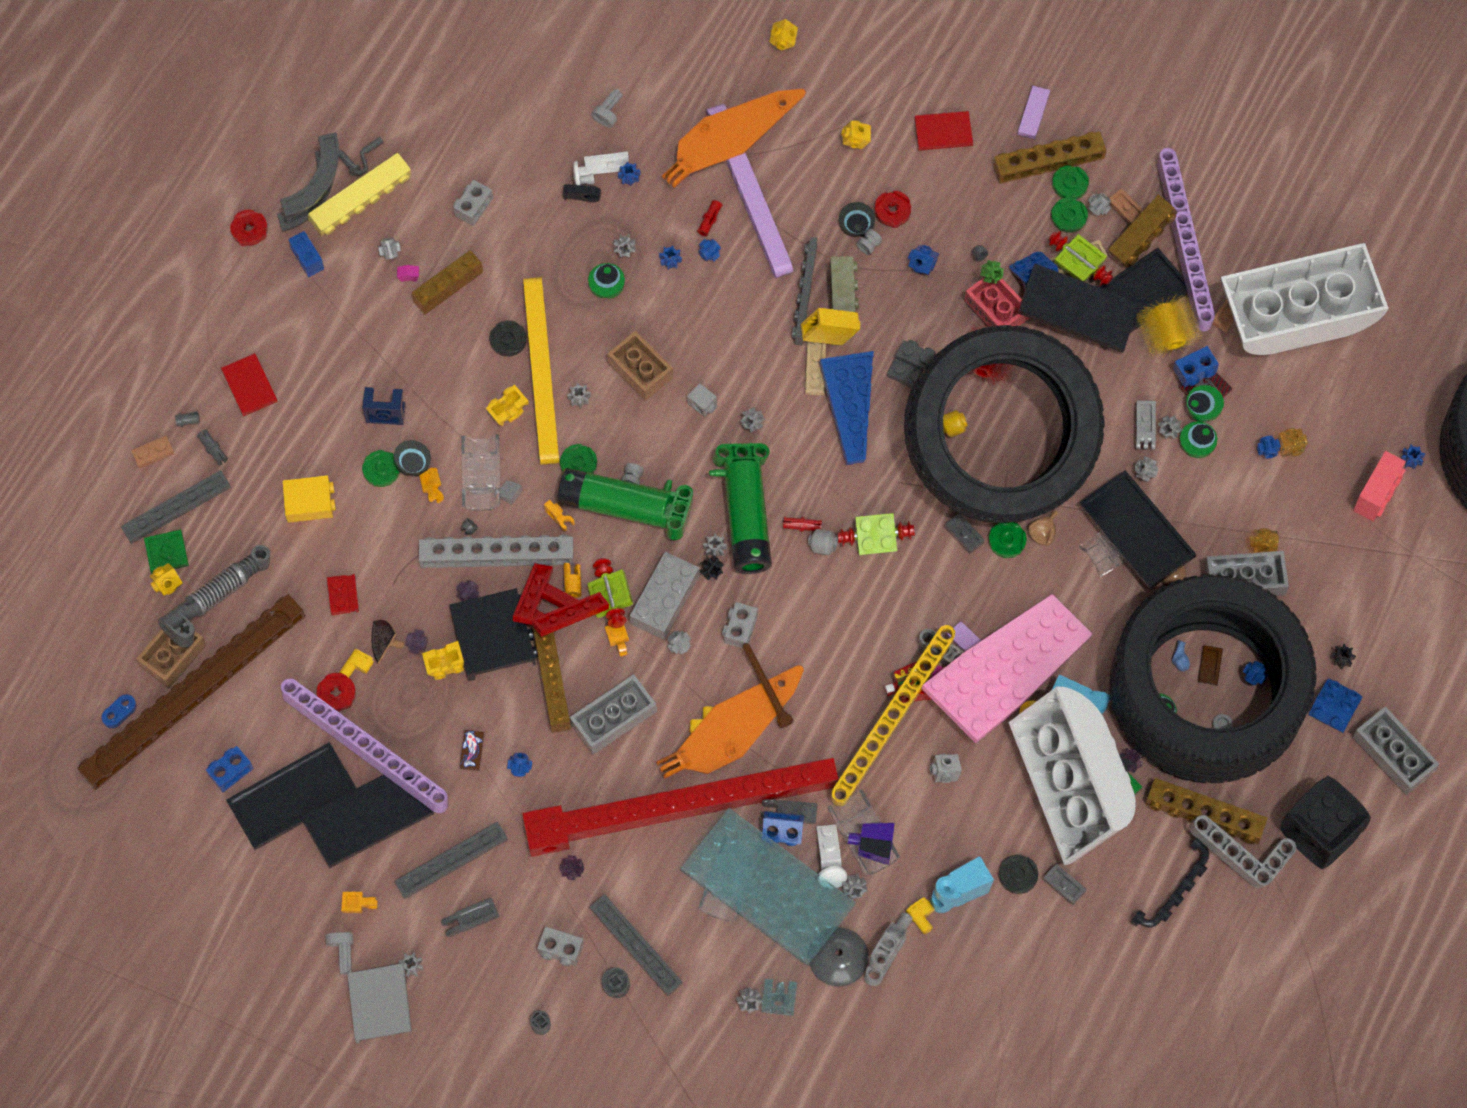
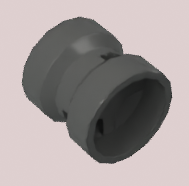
(541, 1026)

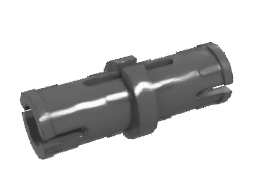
(212, 447)

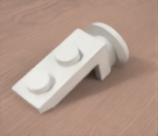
(597, 165)
(830, 855)

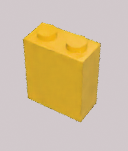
(830, 326)
(308, 498)

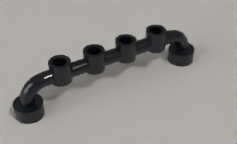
(1176, 898)

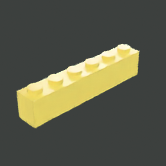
(359, 194)

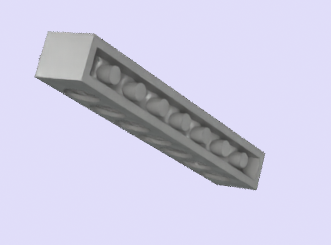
(487, 558)

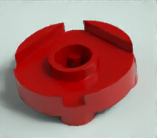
(893, 199)
(251, 237)
(344, 684)

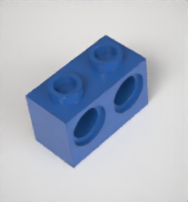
(306, 254)
(1193, 363)
(233, 772)
(783, 823)

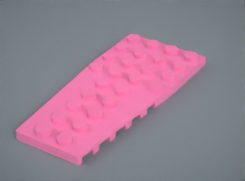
(1006, 667)

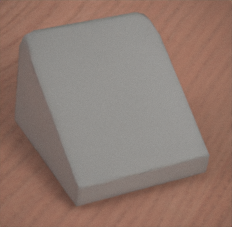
(510, 491)

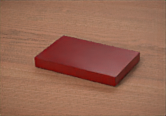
(943, 130)
(249, 384)

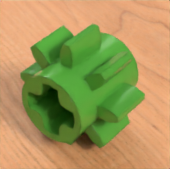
(992, 272)

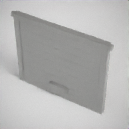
(379, 1002)

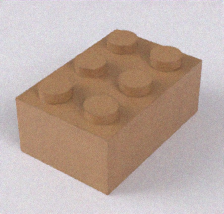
(640, 365)
(166, 659)

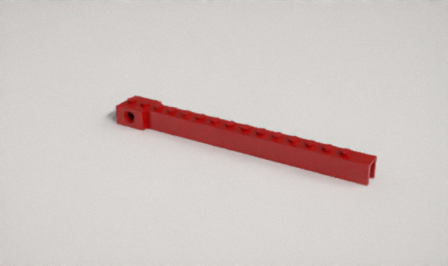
(552, 830)

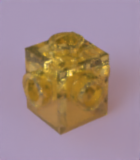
(1292, 442)
(1264, 540)

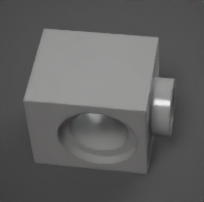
(702, 400)

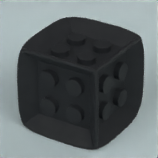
(1325, 822)

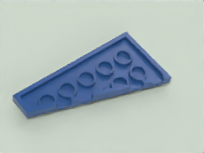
(849, 393)

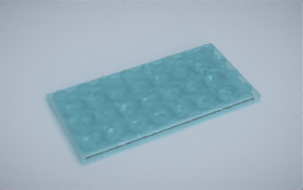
(768, 886)

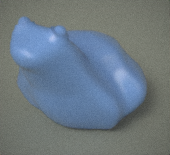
(1180, 659)

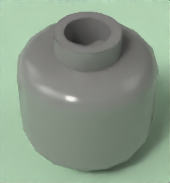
(823, 542)

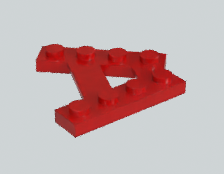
(569, 611)

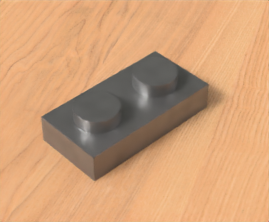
(964, 533)
(1064, 884)

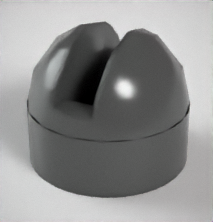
(979, 253)
(469, 525)

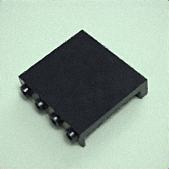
(489, 634)

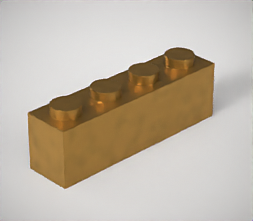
(1143, 231)
(447, 282)

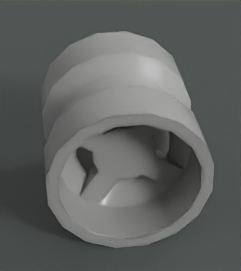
(869, 241)
(632, 473)

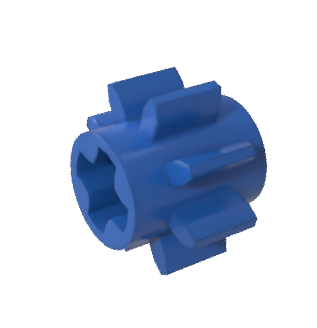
(629, 173)
(709, 250)
(667, 261)
(1268, 447)
(1412, 456)
(1255, 673)
(519, 764)

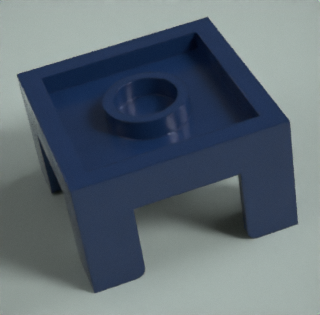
(384, 412)

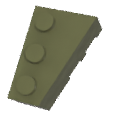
(843, 283)

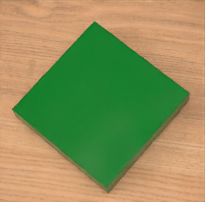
(166, 549)

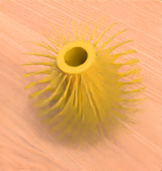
(1171, 333)

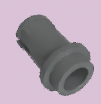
(186, 419)

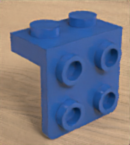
(1023, 267)
(1335, 705)

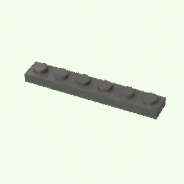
(805, 284)
(175, 507)
(451, 860)
(636, 945)

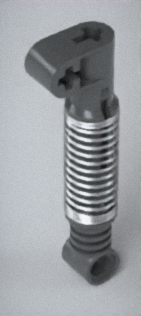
(197, 604)

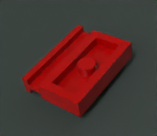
(343, 594)

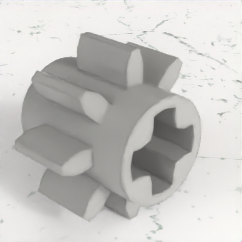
(1099, 204)
(624, 240)
(389, 248)
(579, 400)
(752, 419)
(1171, 429)
(1146, 469)
(715, 540)
(679, 642)
(854, 886)
(414, 969)
(749, 1000)

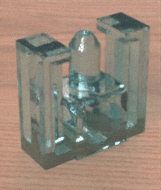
(788, 999)

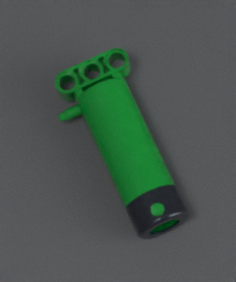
(627, 500)
(745, 504)

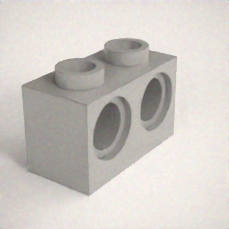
(477, 204)
(744, 626)
(562, 942)

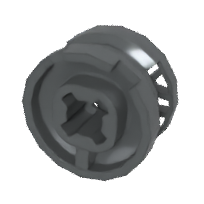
(615, 982)

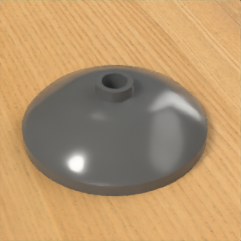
(842, 969)

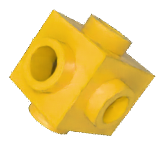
(783, 34)
(856, 134)
(165, 580)

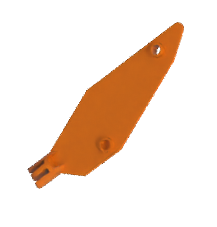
(729, 133)
(731, 727)

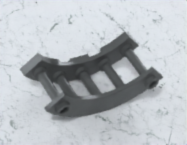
(301, 203)

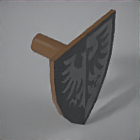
(383, 637)

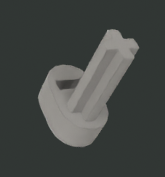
(603, 114)
(344, 941)

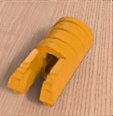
(572, 582)

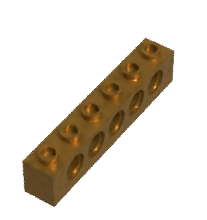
(1044, 164)
(552, 682)
(1199, 802)

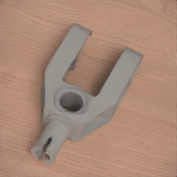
(888, 948)

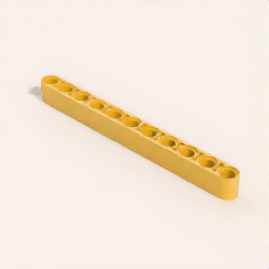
(541, 371)
(896, 706)

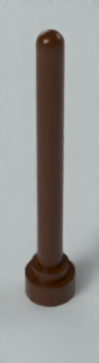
(783, 717)

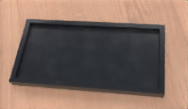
(1148, 281)
(1078, 308)
(1137, 529)
(282, 798)
(363, 819)

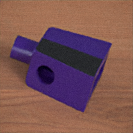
(874, 841)

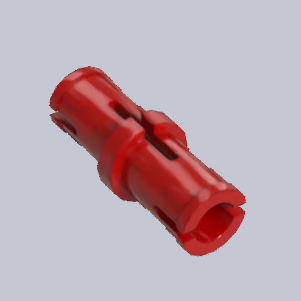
(709, 218)
(801, 524)

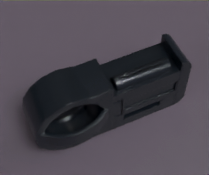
(581, 192)

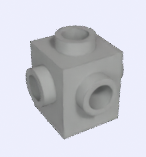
(945, 768)

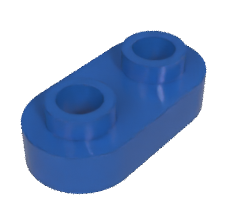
(119, 711)

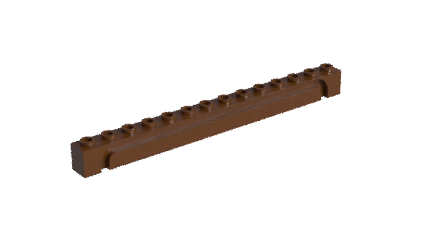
(191, 692)

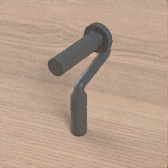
(356, 169)

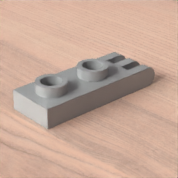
(1145, 424)

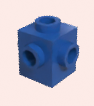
(923, 259)

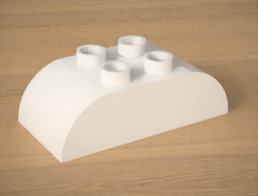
(1305, 300)
(1074, 771)

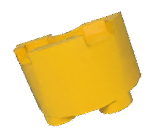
(509, 406)
(444, 661)

